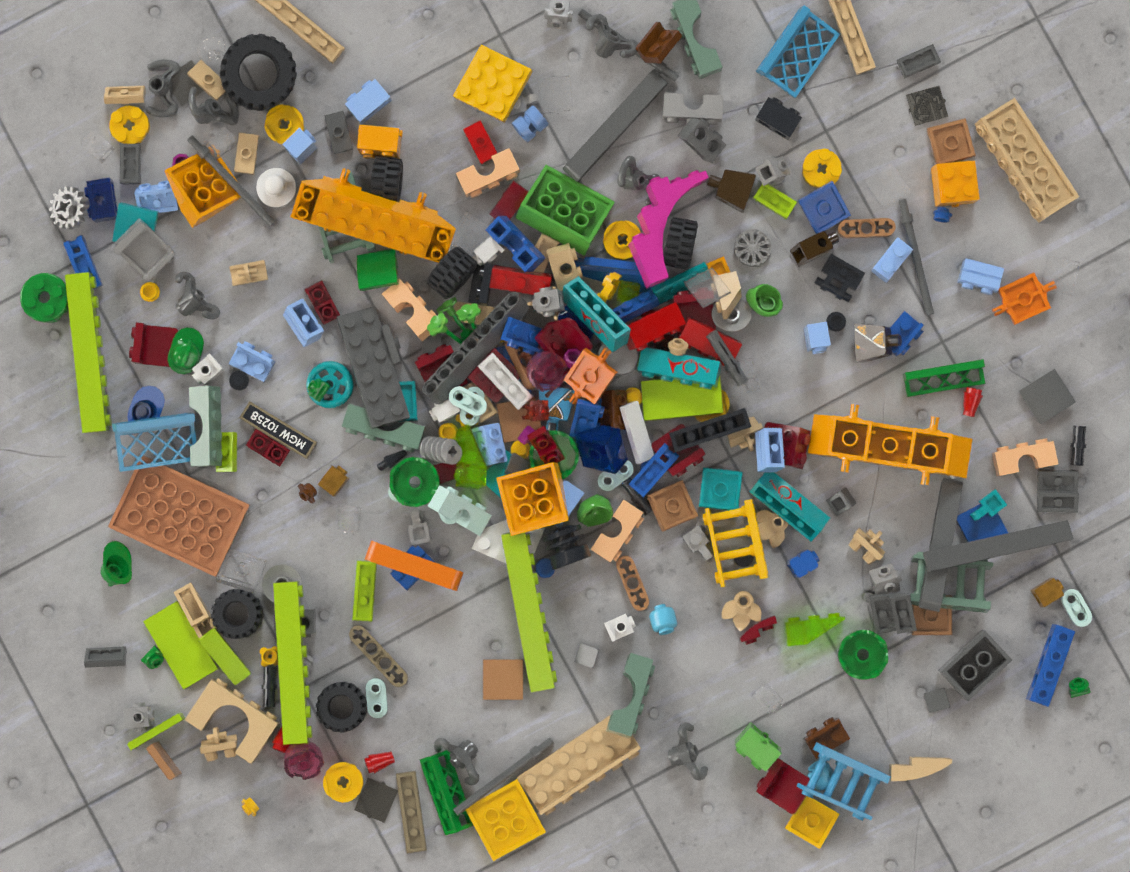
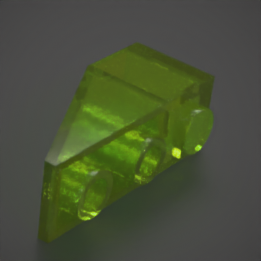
(471, 467)
(805, 631)

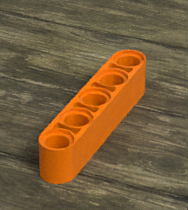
(414, 565)

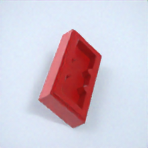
(480, 142)

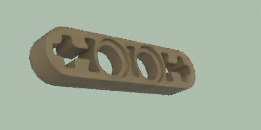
(375, 658)

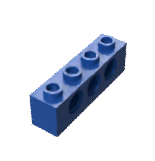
(1050, 665)

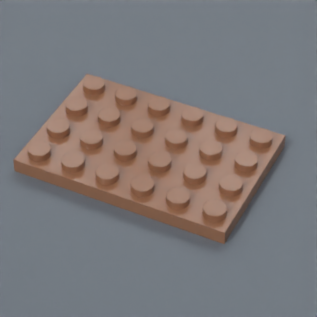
(179, 516)

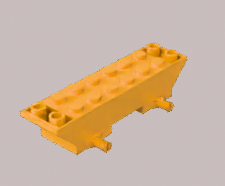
(393, 224)
(890, 445)

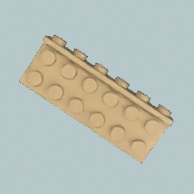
(1026, 160)
(576, 766)

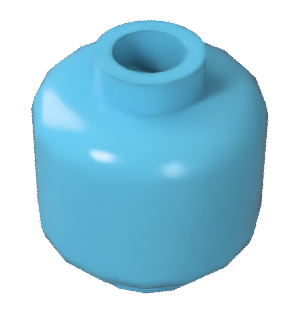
(663, 619)
(825, 775)

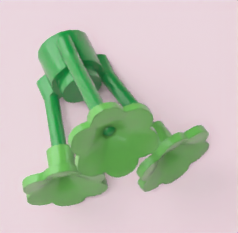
(467, 312)

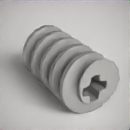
(440, 450)

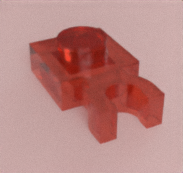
(537, 411)

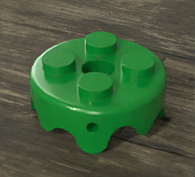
(30, 298)
(568, 448)
(400, 481)
(876, 659)

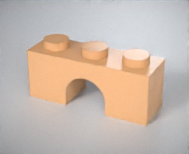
(474, 183)
(400, 297)
(1007, 459)
(609, 547)

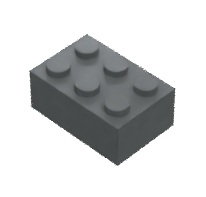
(975, 665)

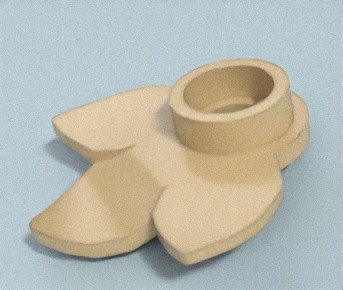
(769, 529)
(741, 613)

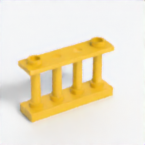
(751, 530)

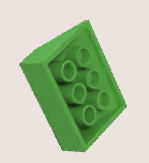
(564, 209)

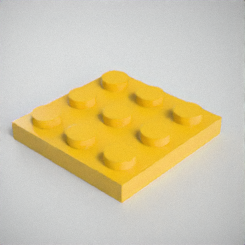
(492, 83)
(505, 819)

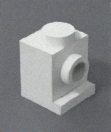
(486, 251)
(214, 370)
(444, 411)
(614, 633)

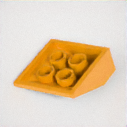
(200, 189)
(533, 498)

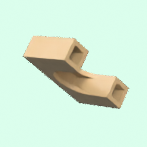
(260, 723)

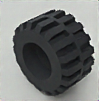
(387, 178)
(680, 243)
(452, 272)
(220, 619)
(324, 712)

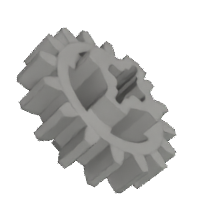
(68, 207)

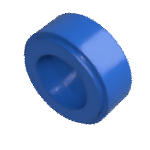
(544, 568)

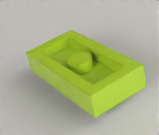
(775, 200)
(229, 452)

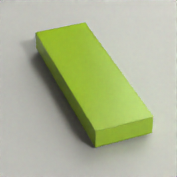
(364, 591)
(224, 656)
(156, 731)

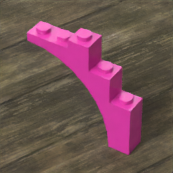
(647, 247)

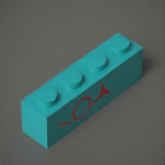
(595, 314)
(683, 368)
(790, 505)

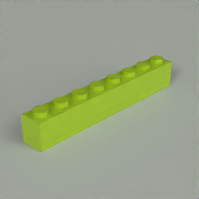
(87, 352)
(528, 612)
(291, 662)

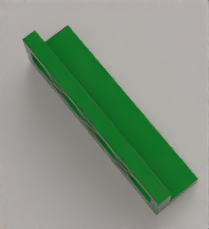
(944, 370)
(443, 793)

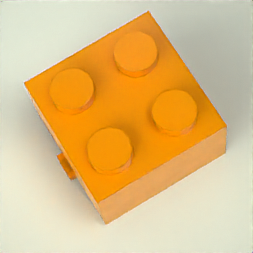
(379, 141)
(955, 183)

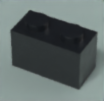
(778, 118)

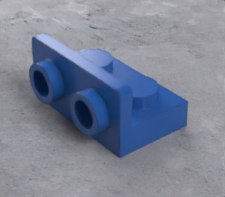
(908, 329)
(521, 334)
(586, 416)

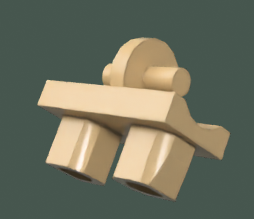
(248, 273)
(745, 437)
(868, 540)
(217, 742)

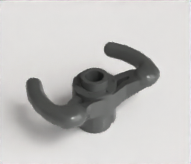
(609, 39)
(162, 87)
(211, 110)
(632, 178)
(193, 299)
(686, 753)
(461, 757)

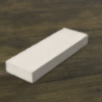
(505, 381)
(637, 432)

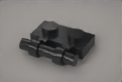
(842, 272)

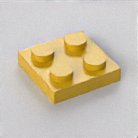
(812, 821)

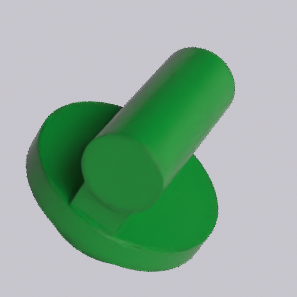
(317, 389)
(153, 658)
(1078, 687)

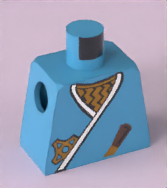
(558, 406)

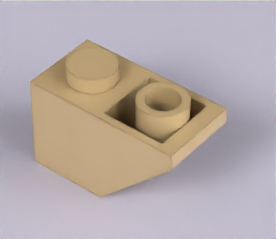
(729, 302)

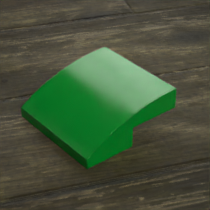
(377, 269)

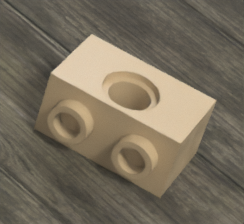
(559, 256)

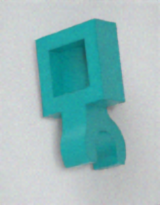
(990, 504)

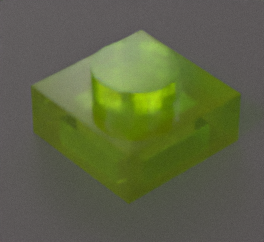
(627, 290)

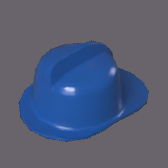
(146, 404)

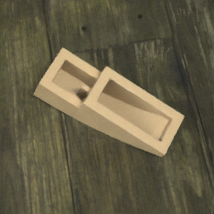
(195, 609)
(917, 768)

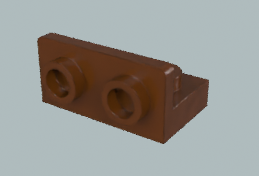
(657, 43)
(612, 415)
(829, 735)

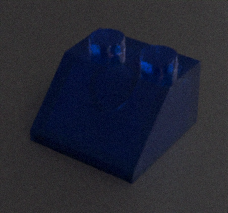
(602, 449)

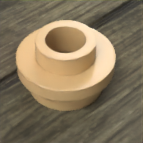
(678, 346)

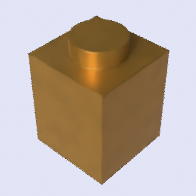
(334, 480)
(1048, 592)

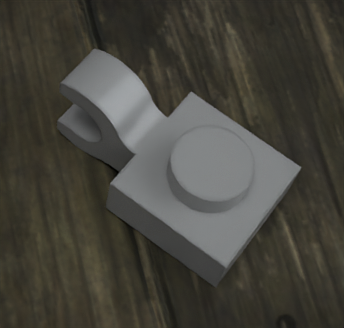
(522, 102)
(419, 531)
(696, 541)

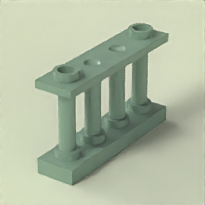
(329, 252)
(959, 601)

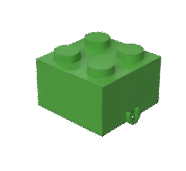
(760, 750)

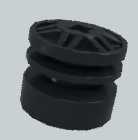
(566, 546)

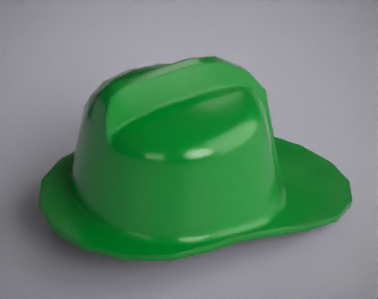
(185, 350)
(116, 564)

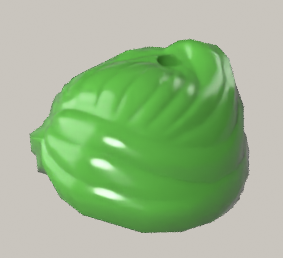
(764, 300)
(595, 511)

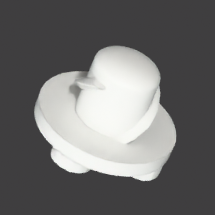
(276, 187)

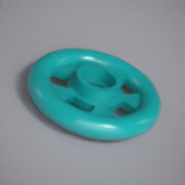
(346, 380)

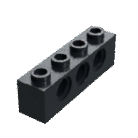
(710, 429)

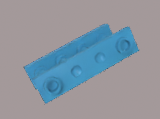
(842, 762)

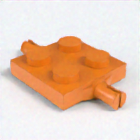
(1024, 298)
(590, 376)

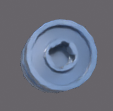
(530, 123)

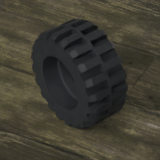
(277, 53)

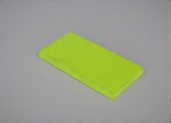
(675, 400)
(180, 645)

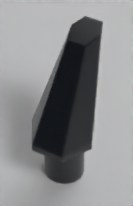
(391, 460)

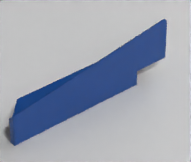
(598, 269)

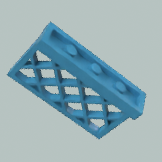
(787, 38)
(149, 425)

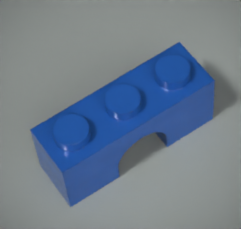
(524, 252)

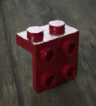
(691, 307)
(561, 336)
(151, 344)
(429, 364)
(485, 383)
(794, 444)
(688, 456)
(781, 786)

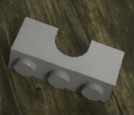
(675, 109)

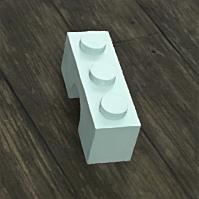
(448, 504)

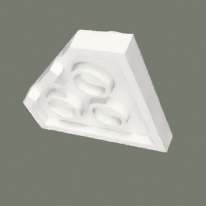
(491, 541)

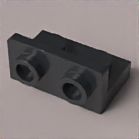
(480, 285)

